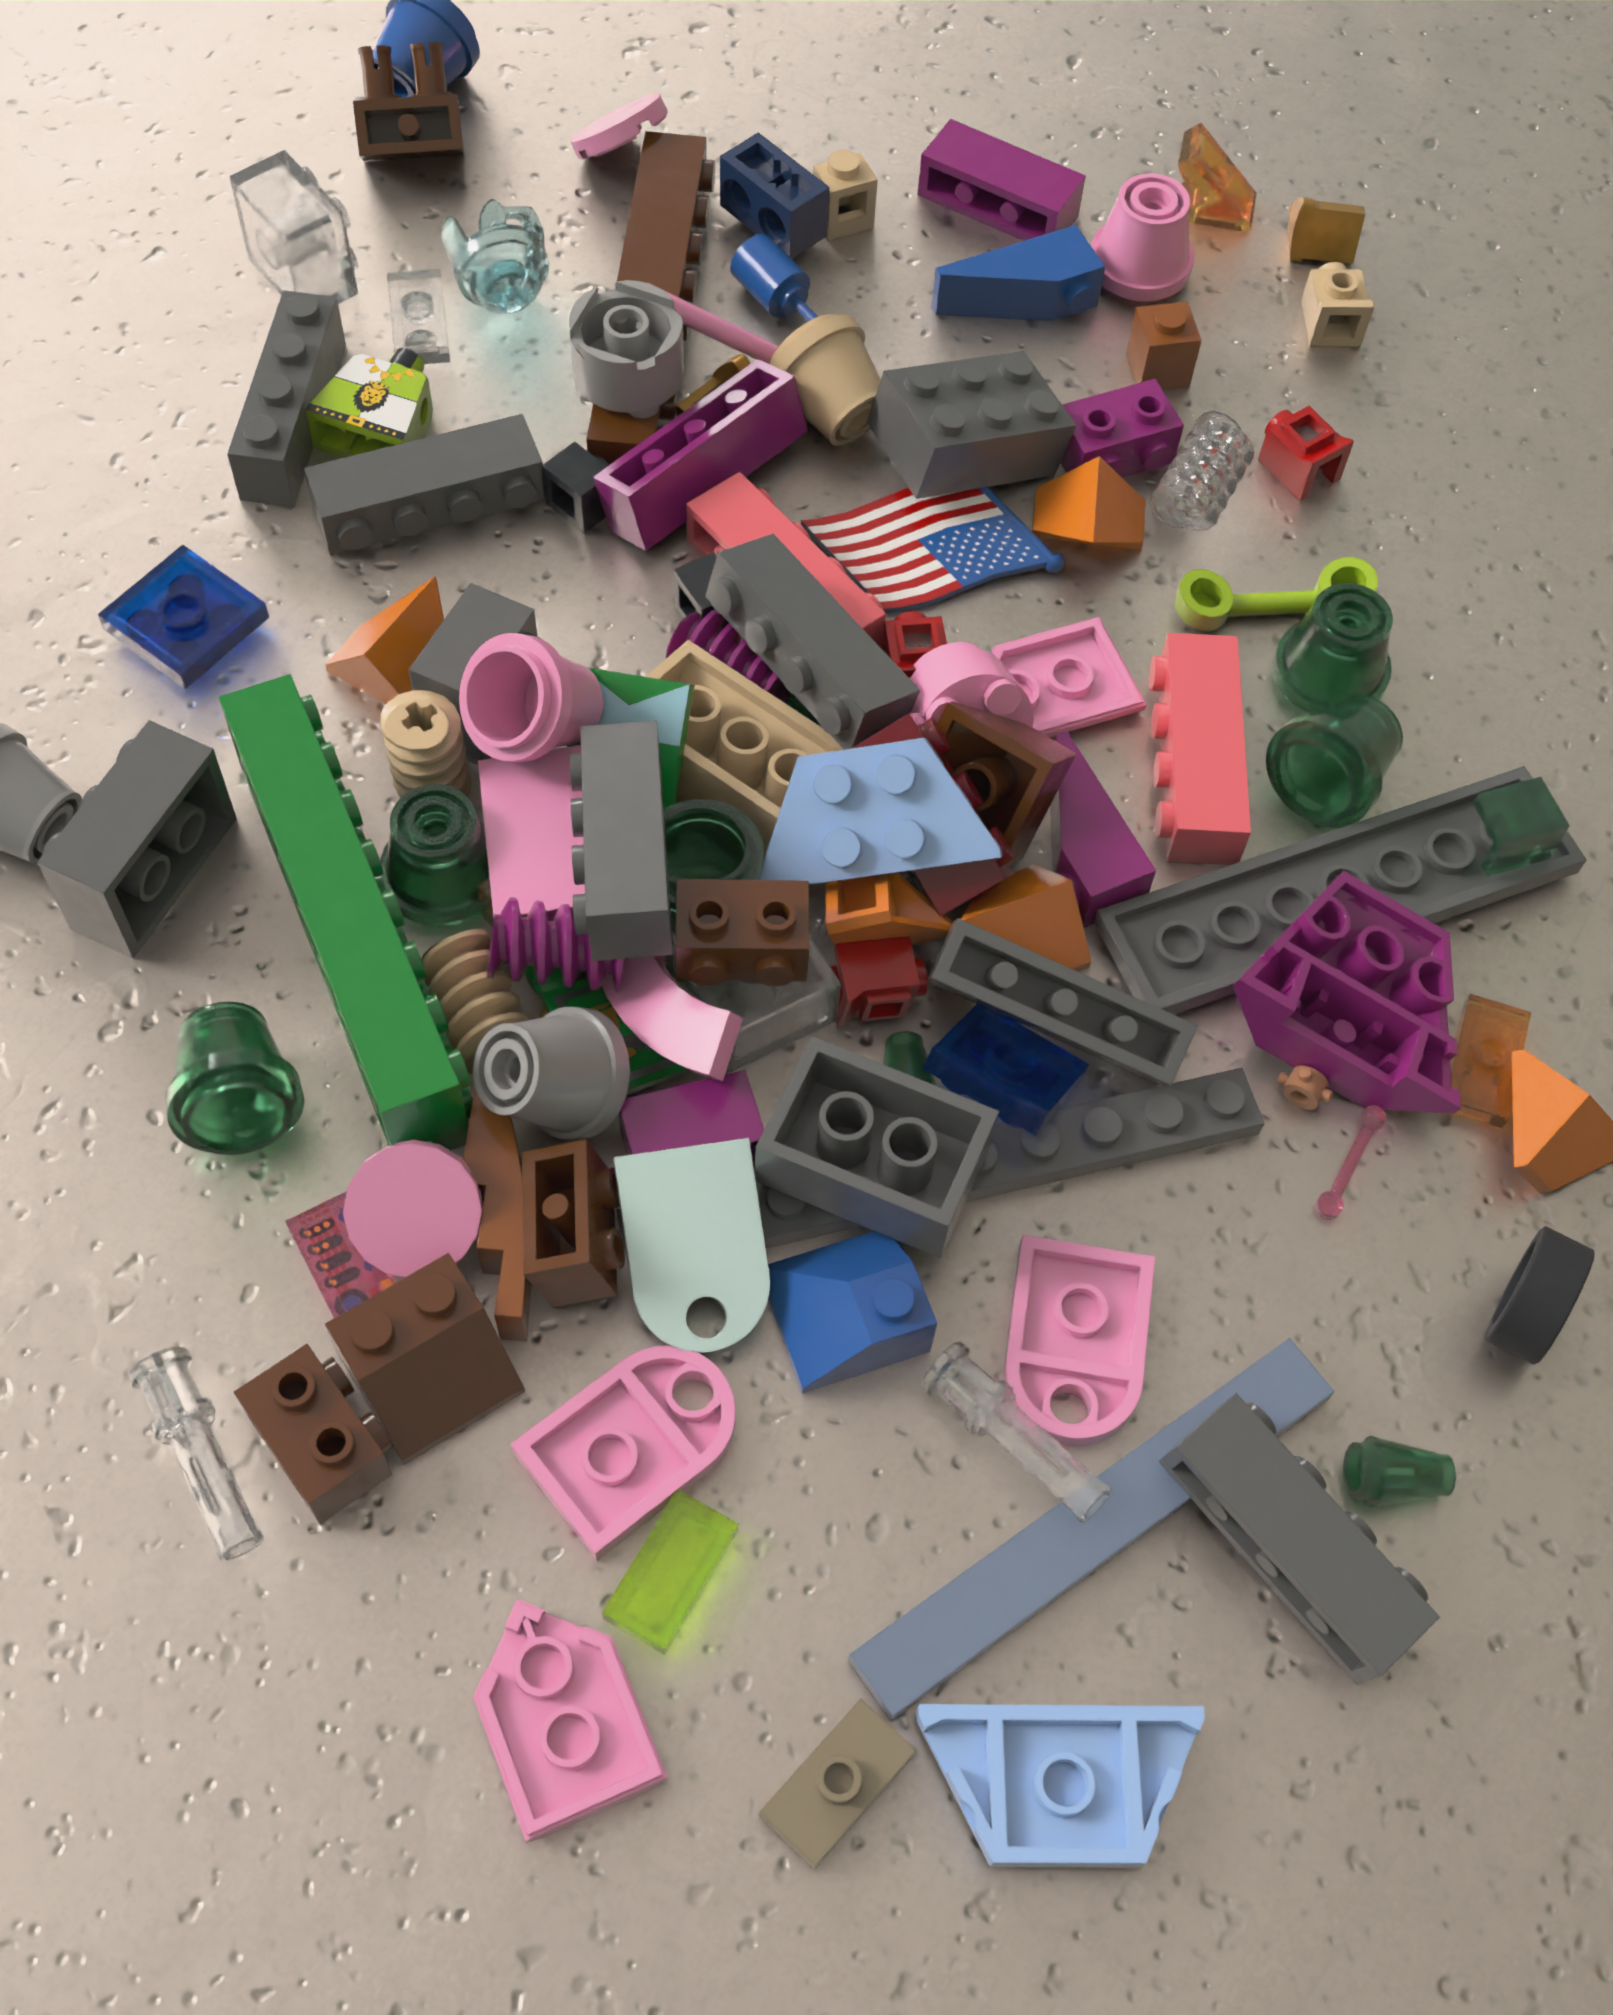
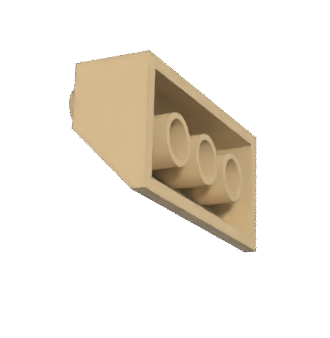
(738, 738)

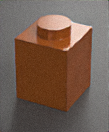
(1164, 345)

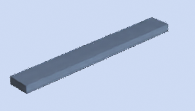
(1059, 1550)

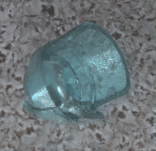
(501, 262)

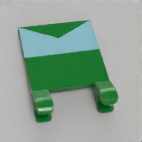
(650, 699)

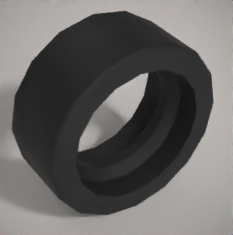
(1540, 1295)

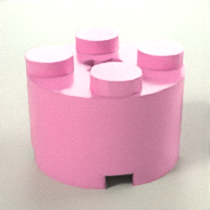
(969, 677)

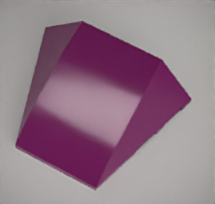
(1360, 999)

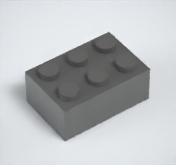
(970, 423)
(138, 838)
(875, 1146)

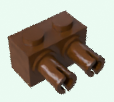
(406, 126)

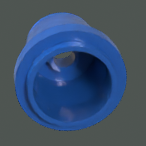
(427, 22)

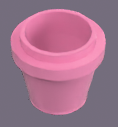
(1147, 239)
(526, 698)

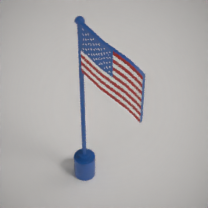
(901, 545)

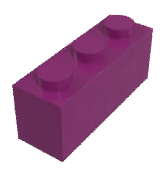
(999, 183)

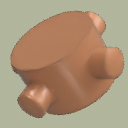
(1305, 1087)

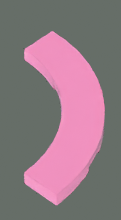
(673, 1018)

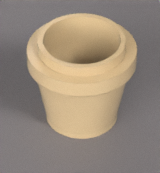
(831, 375)

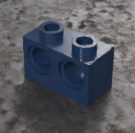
(774, 195)

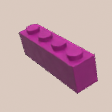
(709, 442)

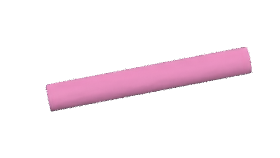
(723, 331)

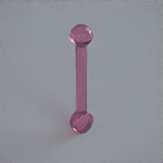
(1330, 1203)

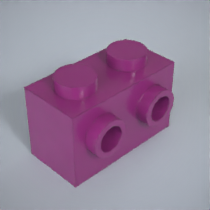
(1126, 427)

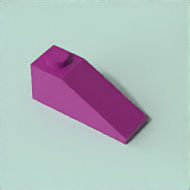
(1094, 842)

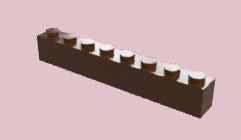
(659, 250)

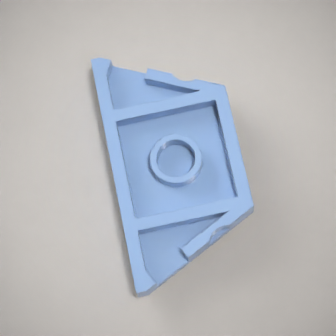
(873, 816)
(1062, 1778)

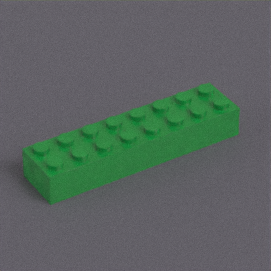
(349, 916)

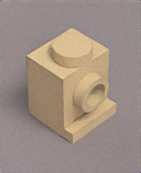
(852, 184)
(1336, 292)

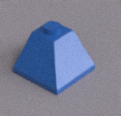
(850, 1309)

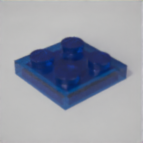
(183, 616)
(1006, 1068)

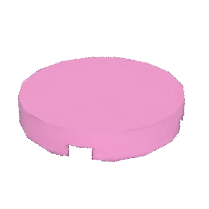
(618, 126)
(412, 1207)

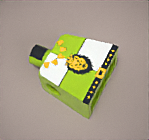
(372, 405)

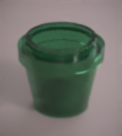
(1336, 649)
(1334, 760)
(710, 843)
(436, 856)
(231, 1082)

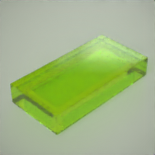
(670, 1571)

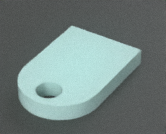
(694, 1235)

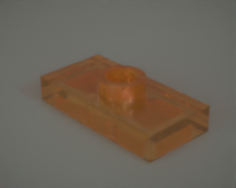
(1483, 1065)

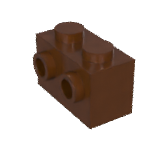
(742, 931)
(570, 1224)
(315, 1432)

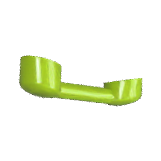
(1207, 600)

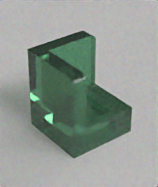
(1522, 824)

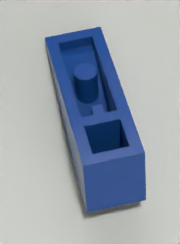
(1025, 280)

